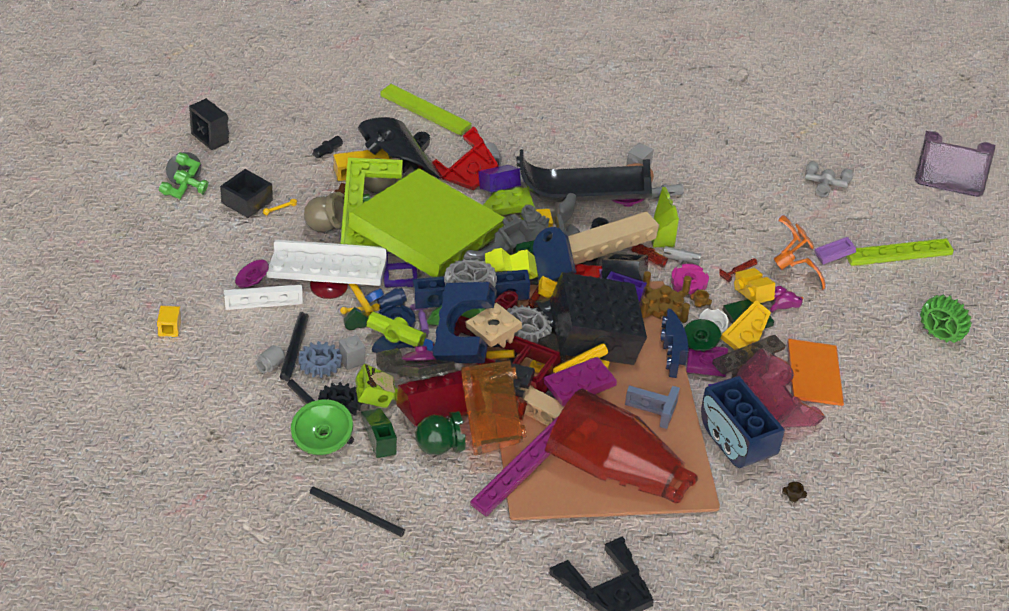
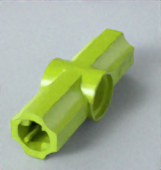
(396, 329)

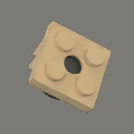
(494, 326)

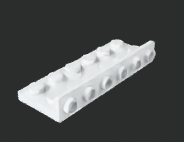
(328, 262)

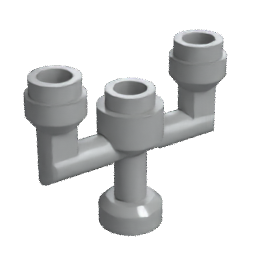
(827, 178)

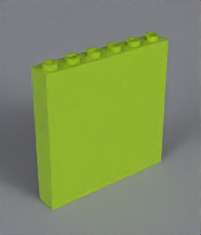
(425, 222)

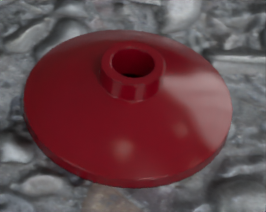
(328, 290)

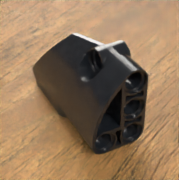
(397, 141)

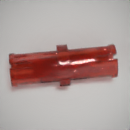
(653, 256)

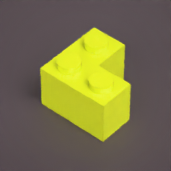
(503, 261)

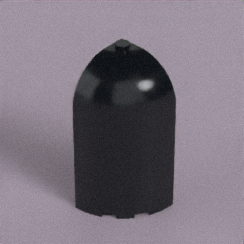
(587, 183)

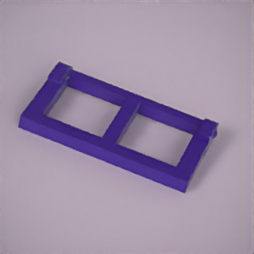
(402, 282)

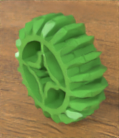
(945, 318)

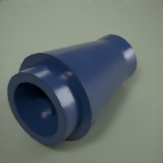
(394, 297)

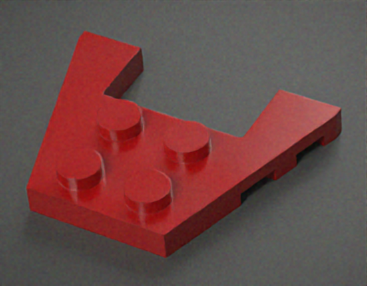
(466, 169)

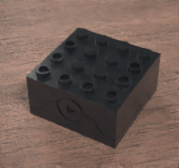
(597, 312)

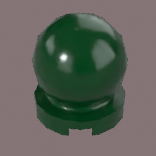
(439, 434)

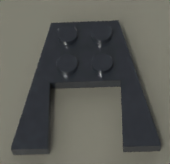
(621, 593)

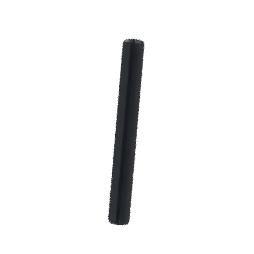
(294, 346)

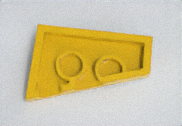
(747, 327)

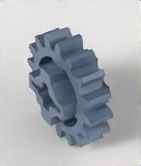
(320, 359)

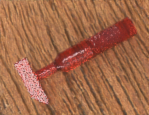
(744, 266)
(535, 296)

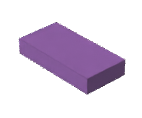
(835, 250)

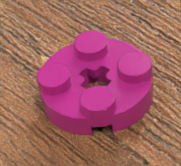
(699, 278)

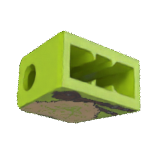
(375, 387)

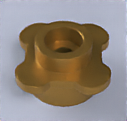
(701, 298)

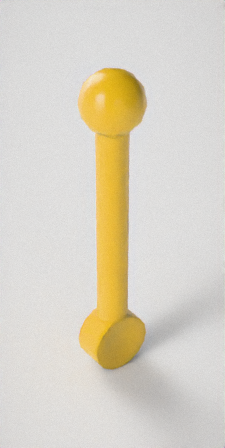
(293, 202)
(344, 310)

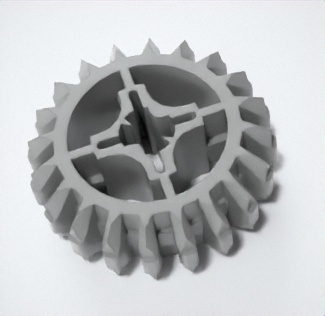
(470, 271)
(533, 323)

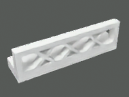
(263, 297)

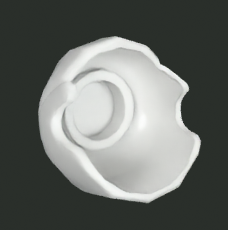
(717, 317)

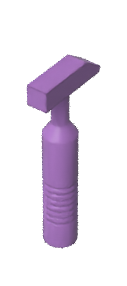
(422, 319)

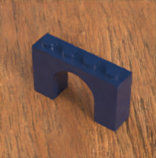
(457, 300)

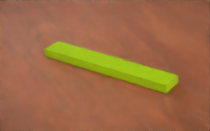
(426, 109)
(900, 252)

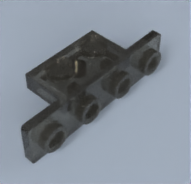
(736, 359)

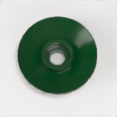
(702, 329)

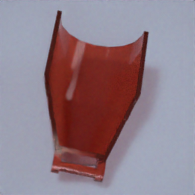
(617, 446)

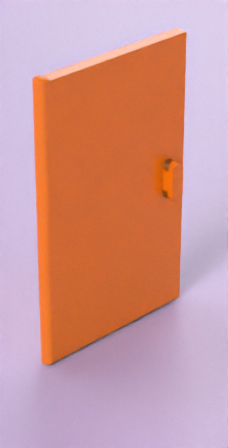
(815, 372)

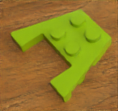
(509, 201)

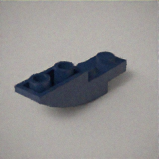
(674, 341)

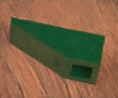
(380, 432)

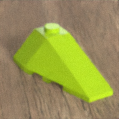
(667, 218)

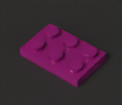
(587, 375)

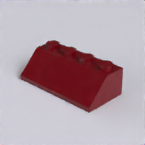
(432, 396)

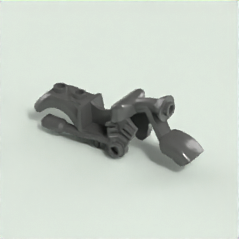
(528, 229)

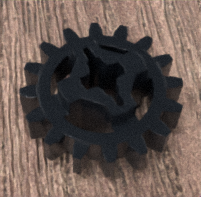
(342, 395)

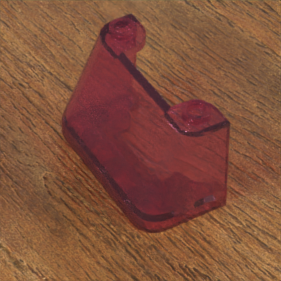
(768, 380)

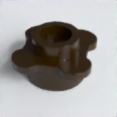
(794, 491)

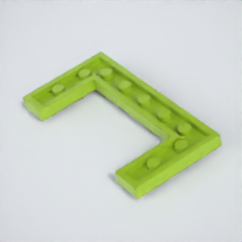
(354, 191)

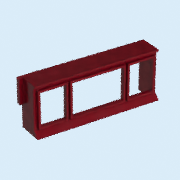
(525, 349)

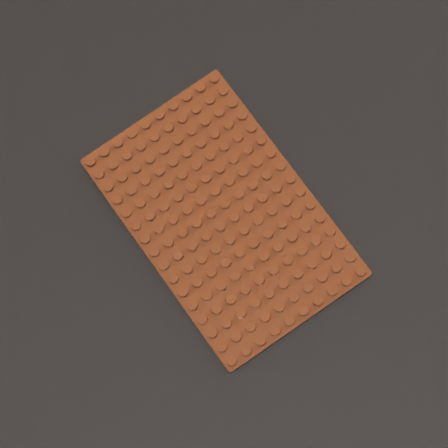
(568, 492)

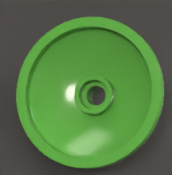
(321, 418)

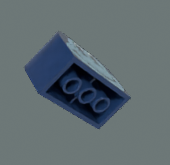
(740, 423)

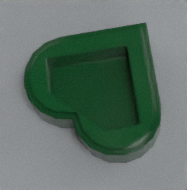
(355, 319)

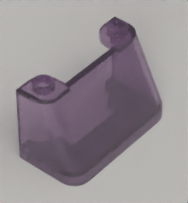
(954, 166)

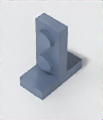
(654, 402)

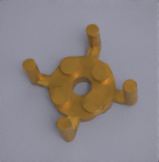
(653, 302)

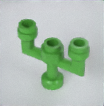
(184, 178)

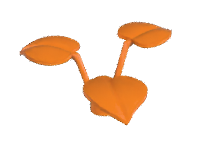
(786, 256)

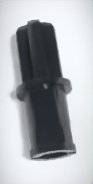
(327, 147)

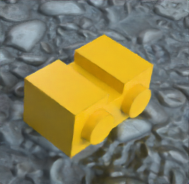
(754, 286)

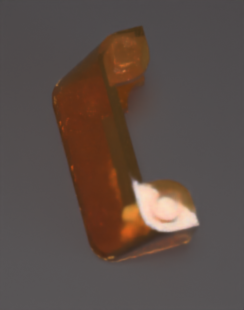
(492, 406)

